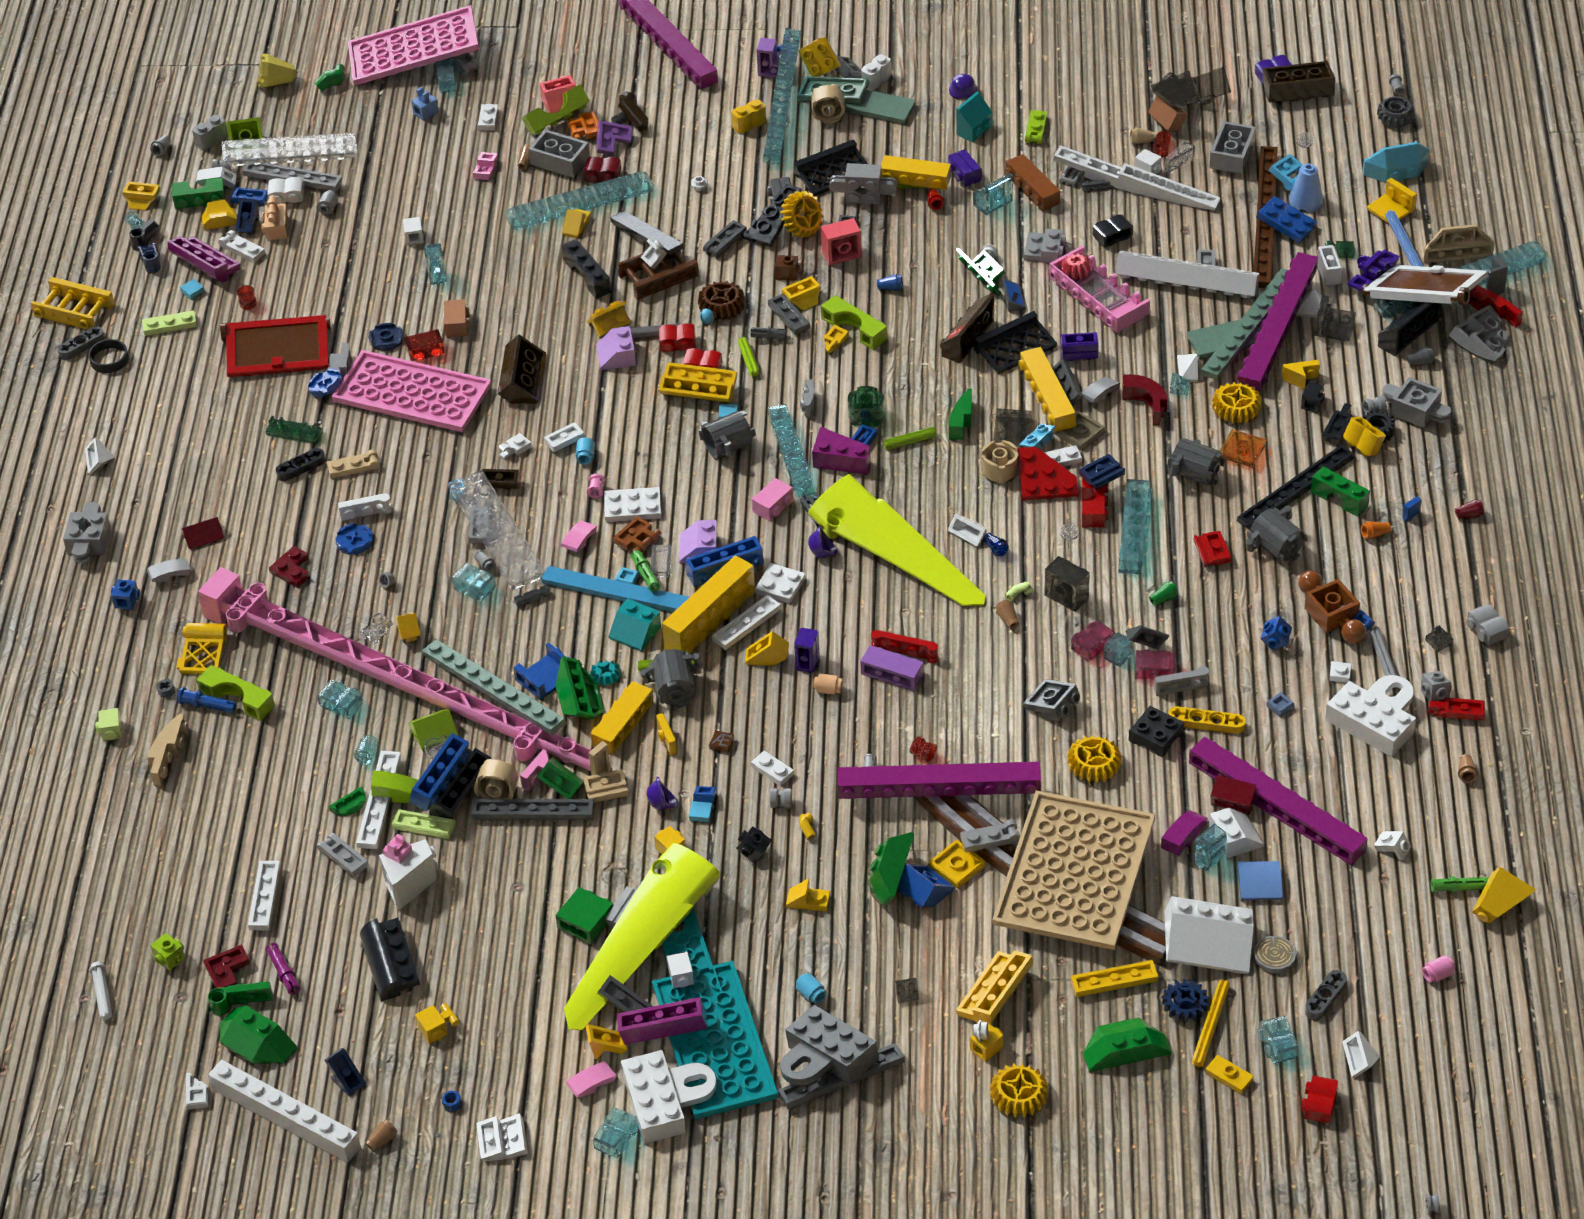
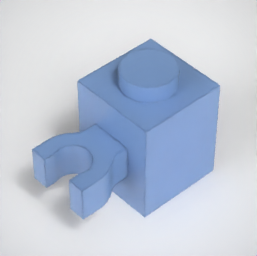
(424, 105)

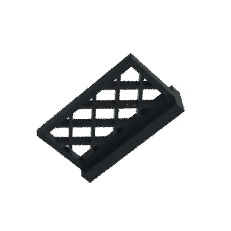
(826, 159)
(1007, 333)

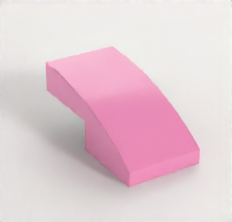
(485, 166)
(578, 535)
(589, 1079)

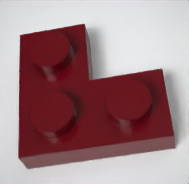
(288, 567)
(221, 966)

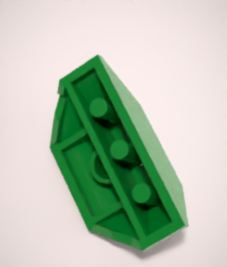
(577, 690)
(889, 867)
(255, 1037)
(1124, 1044)

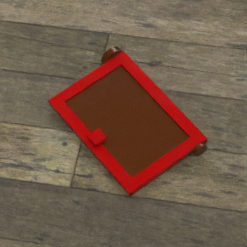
(276, 345)

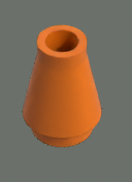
(1374, 529)

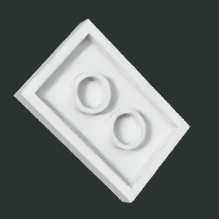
(630, 503)

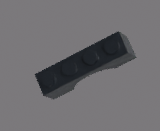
(595, 277)

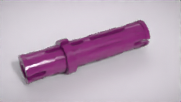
(286, 974)

